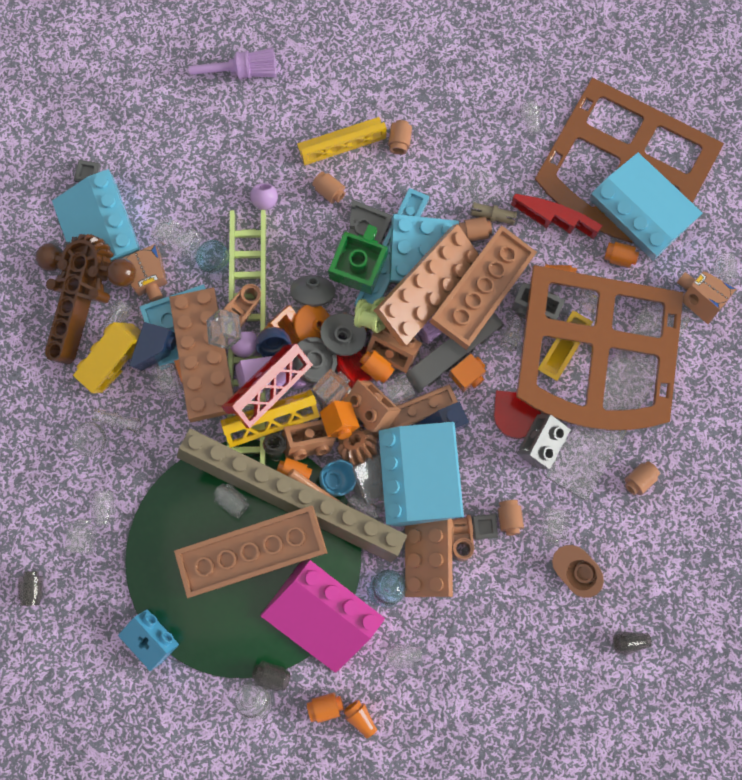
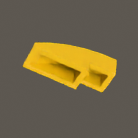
(562, 350)

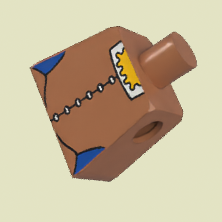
(149, 272)
(705, 294)

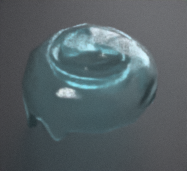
(216, 252)
(387, 588)

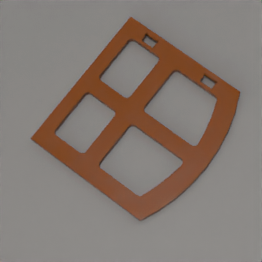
(577, 128)
(600, 338)

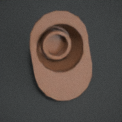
(578, 571)

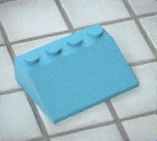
(645, 205)
(97, 209)
(420, 474)

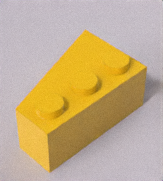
(108, 357)

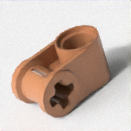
(241, 305)
(462, 535)

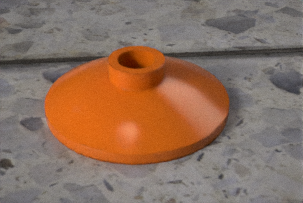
(306, 321)

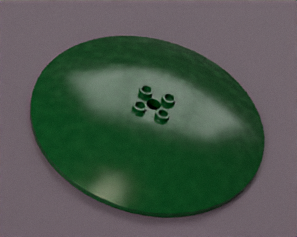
(222, 627)

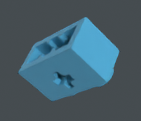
(148, 640)

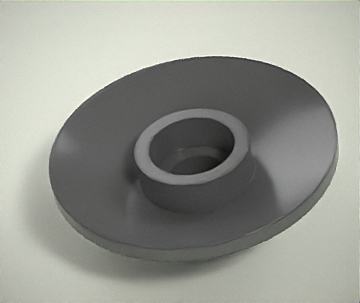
(312, 290)
(342, 325)

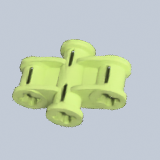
(367, 317)

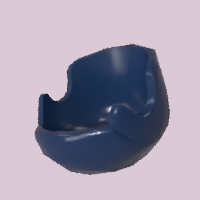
(271, 341)

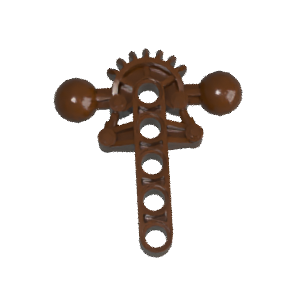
(83, 268)

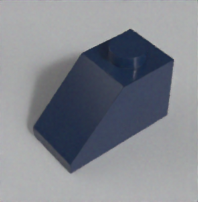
(152, 346)
(451, 413)

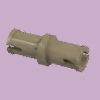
(493, 213)

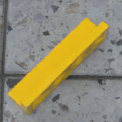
(342, 140)
(280, 408)

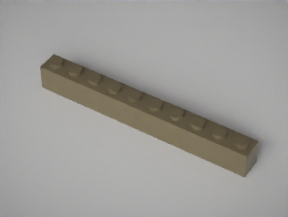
(290, 495)

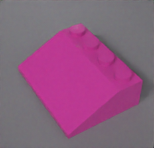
(322, 616)

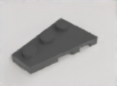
(363, 215)

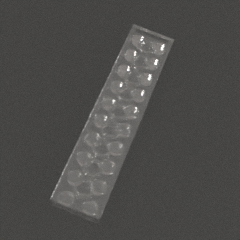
(626, 387)

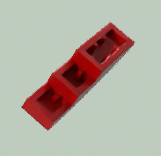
(549, 212)

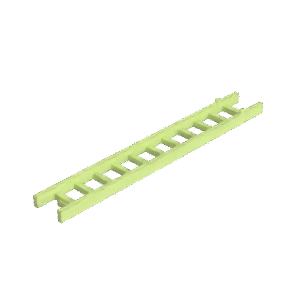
(248, 233)

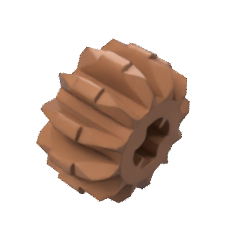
(358, 446)

